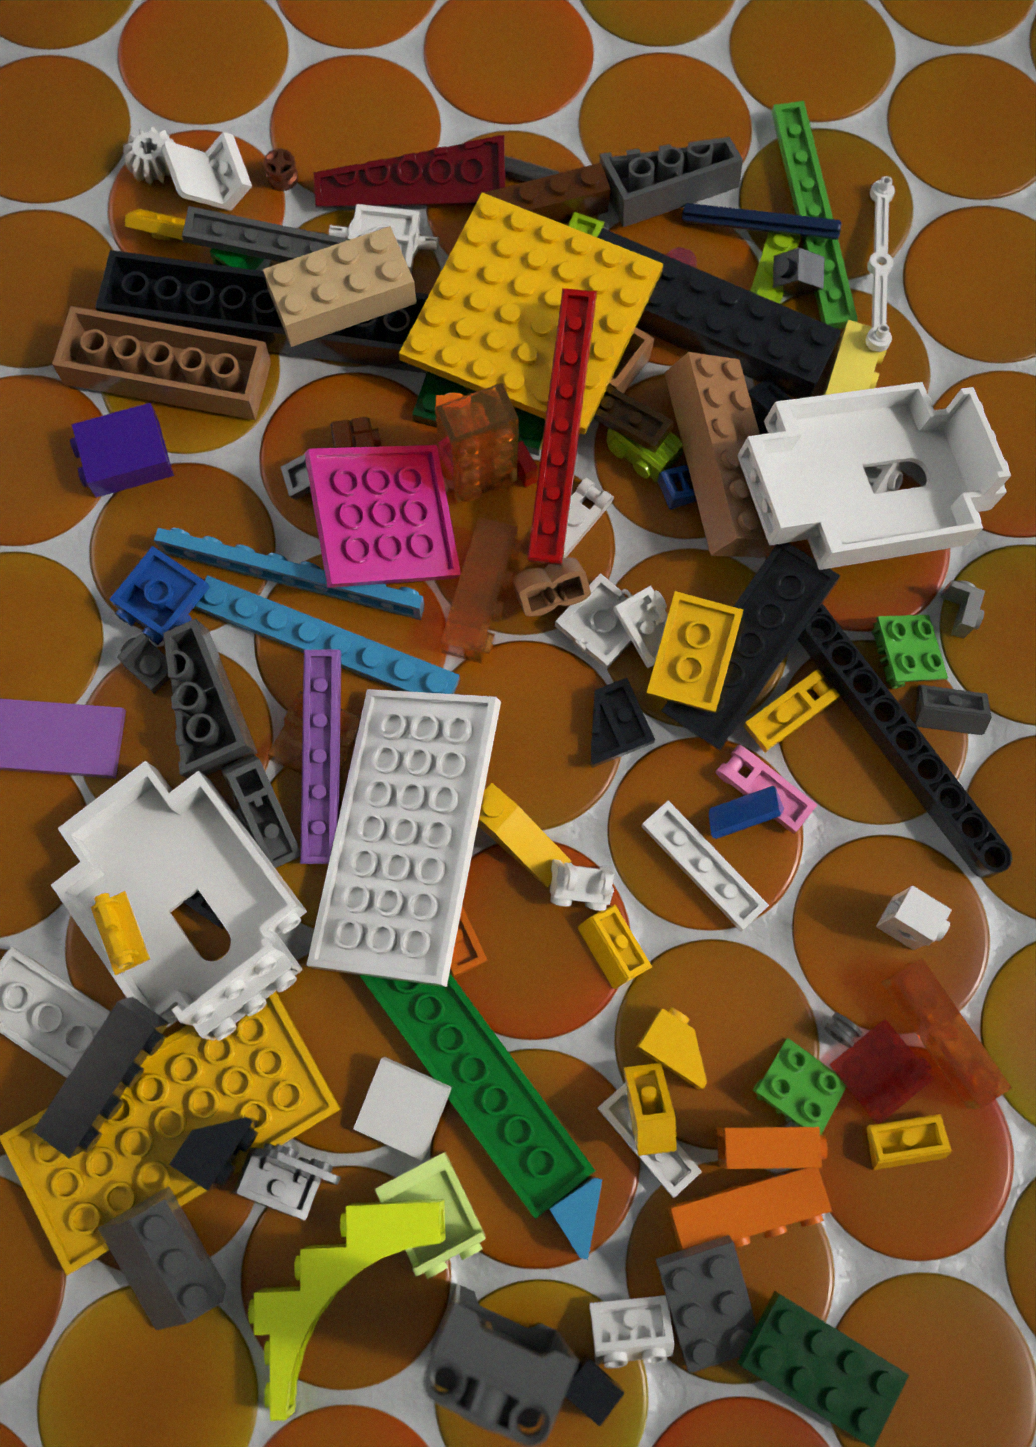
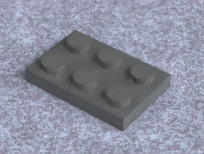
(707, 1302)

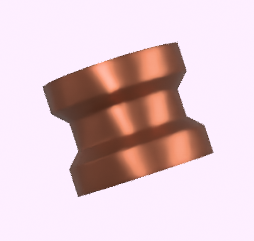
(274, 163)

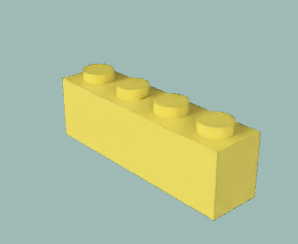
(853, 362)

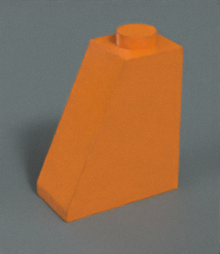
(770, 1147)

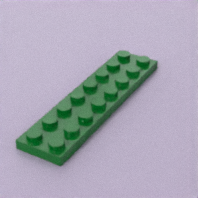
(486, 1088)

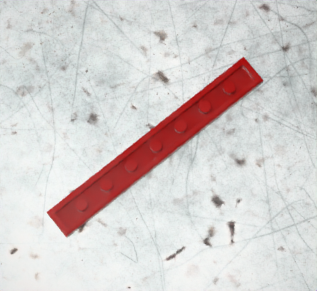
(562, 426)

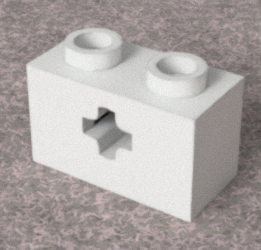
(915, 918)

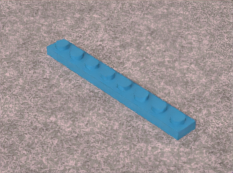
(280, 570)
(309, 633)

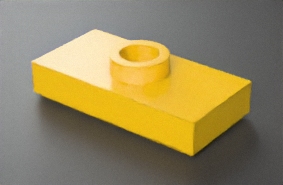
(160, 225)

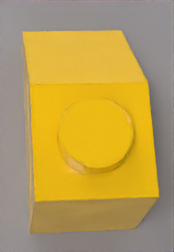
(675, 1046)
(650, 1109)

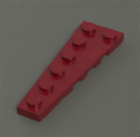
(421, 178)

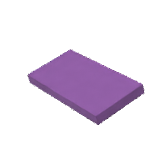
(60, 738)

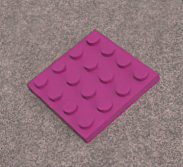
(382, 515)

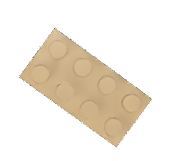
(340, 286)

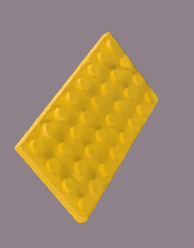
(185, 1086)

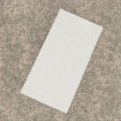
(46, 1012)

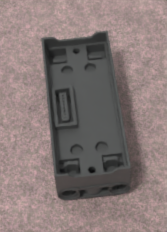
(498, 1370)

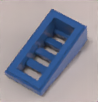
(670, 492)

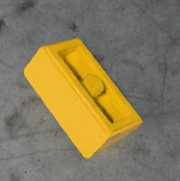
(614, 946)
(907, 1142)

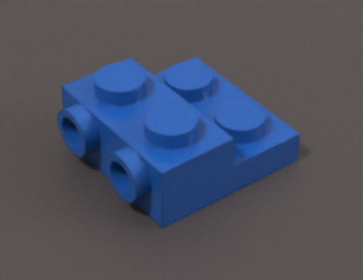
(158, 595)

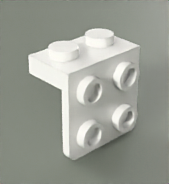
(209, 177)

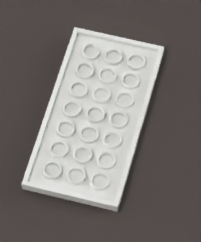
(405, 836)

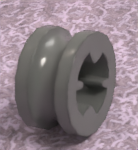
(843, 1030)

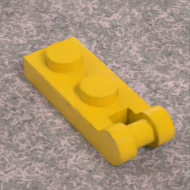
(790, 711)

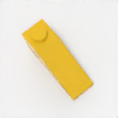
(518, 834)

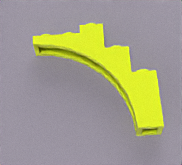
(293, 1312)

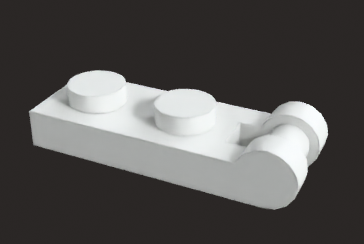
(582, 518)

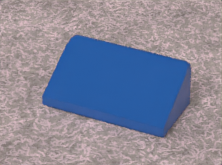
(745, 812)

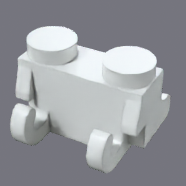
(581, 884)

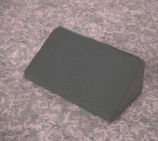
(952, 710)

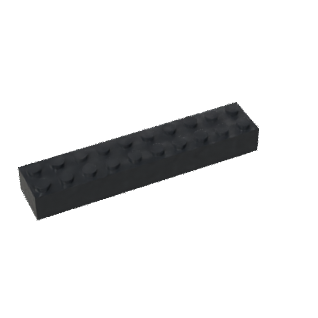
(240, 305)

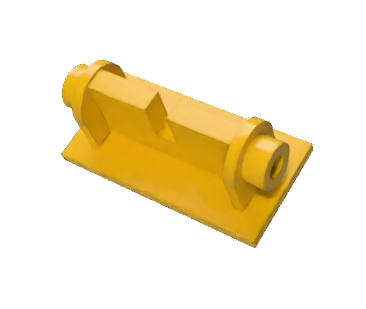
(119, 932)

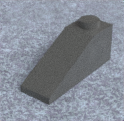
(261, 809)

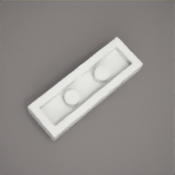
(672, 1168)

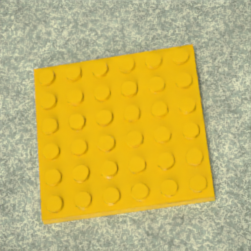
(501, 300)

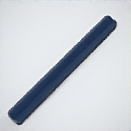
(761, 221)

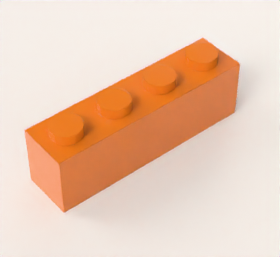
(751, 1209)

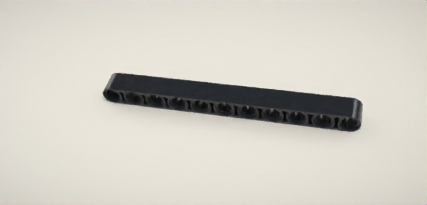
(905, 761)

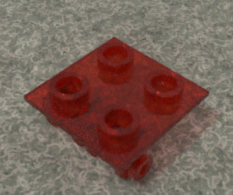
(882, 1071)

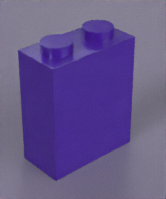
(121, 450)

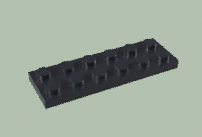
(774, 615)

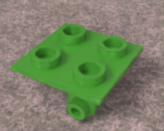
(909, 649)
(800, 1087)

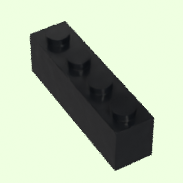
(101, 1077)

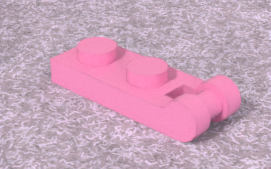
(795, 803)

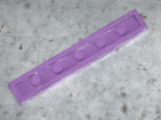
(320, 754)

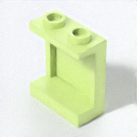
(462, 1228)

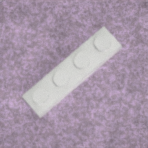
(704, 865)

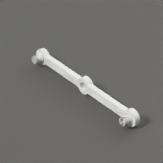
(878, 336)

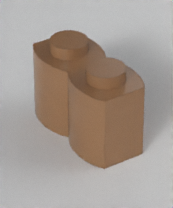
(545, 589)

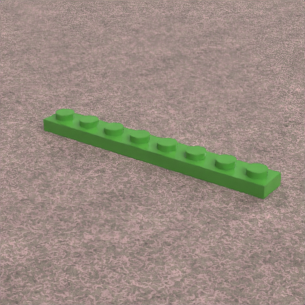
(811, 200)

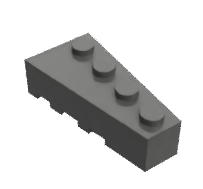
(670, 178)
(205, 707)

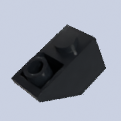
(210, 1151)

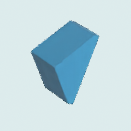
(577, 1214)

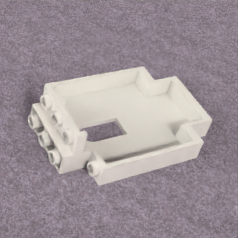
(814, 483)
(161, 852)

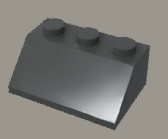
(164, 1261)

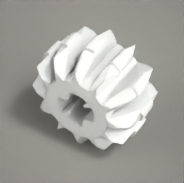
(145, 155)

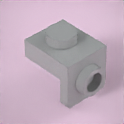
(969, 613)

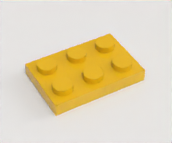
(694, 652)

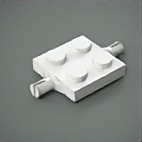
(403, 224)

